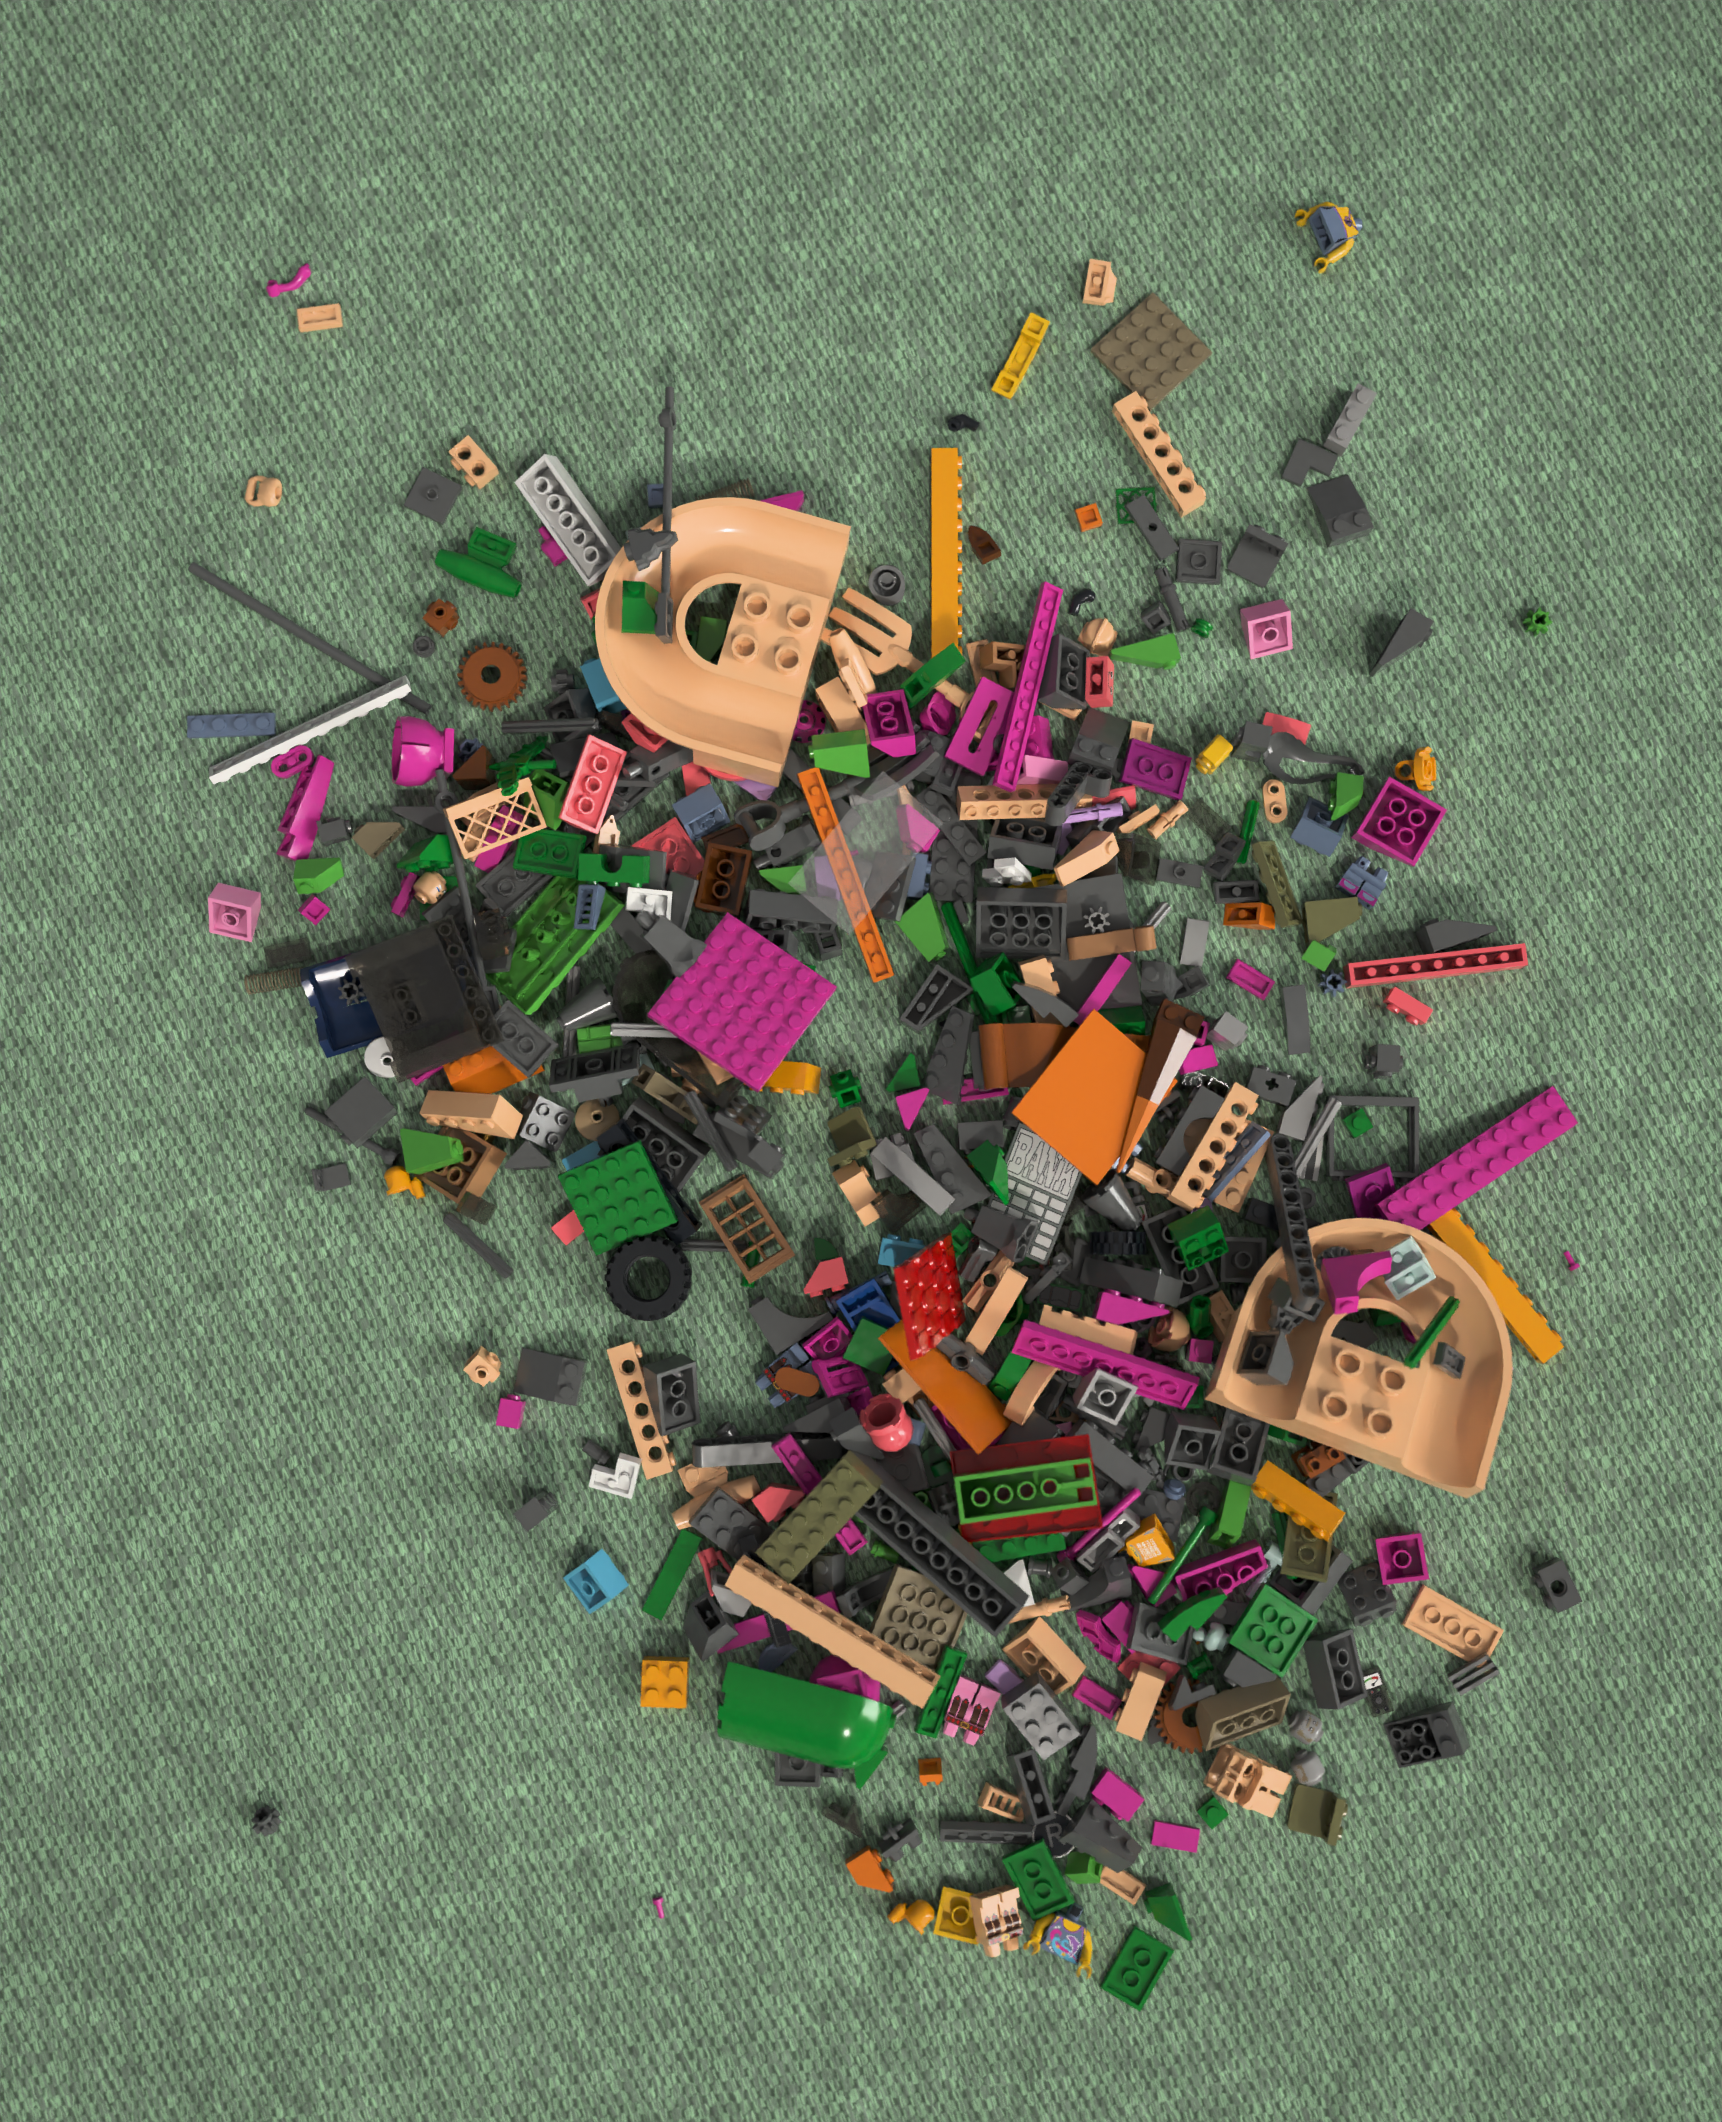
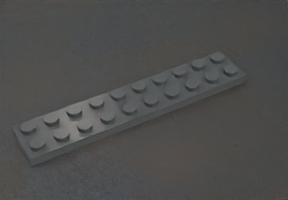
(513, 887)

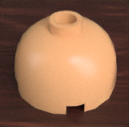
(1171, 1331)

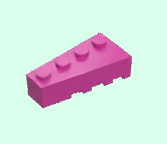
(1221, 1570)

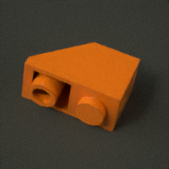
(867, 1871)

